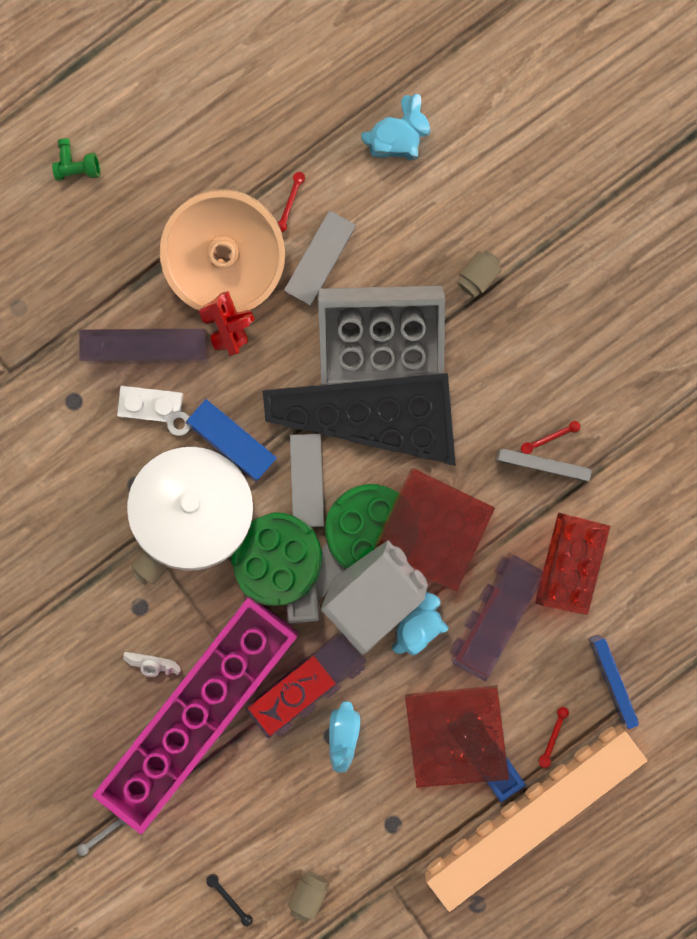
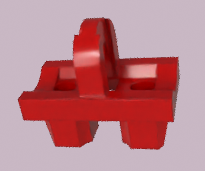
(230, 323)

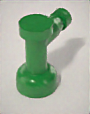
(89, 165)

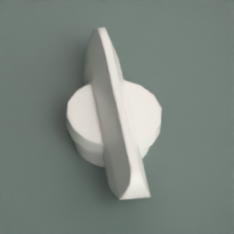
(151, 665)

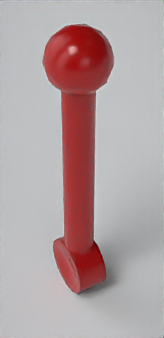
(298, 179)
(573, 427)
(544, 760)

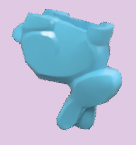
(399, 136)
(419, 627)
(343, 736)

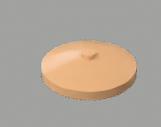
(222, 245)

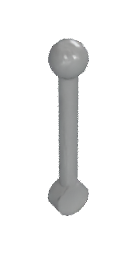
(83, 849)

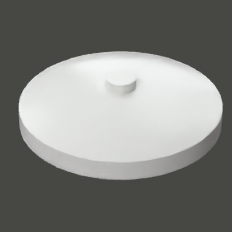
(190, 508)

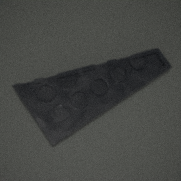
(387, 413)

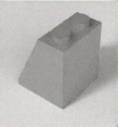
(374, 596)

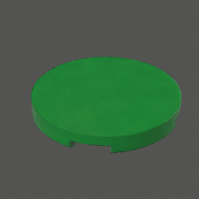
(357, 521)
(278, 559)

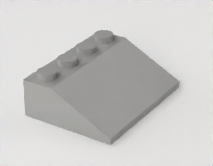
(381, 332)

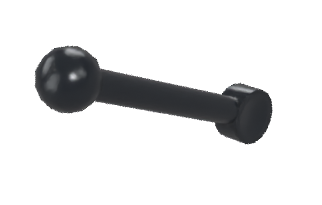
(213, 881)

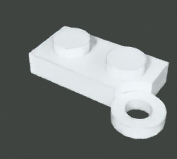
(153, 405)

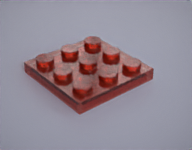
(436, 528)
(457, 736)

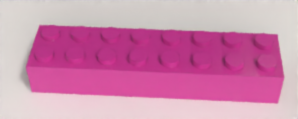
(195, 714)

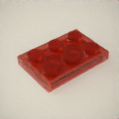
(572, 564)

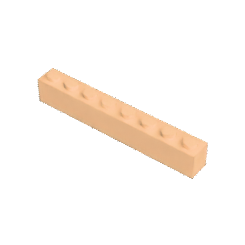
(534, 817)

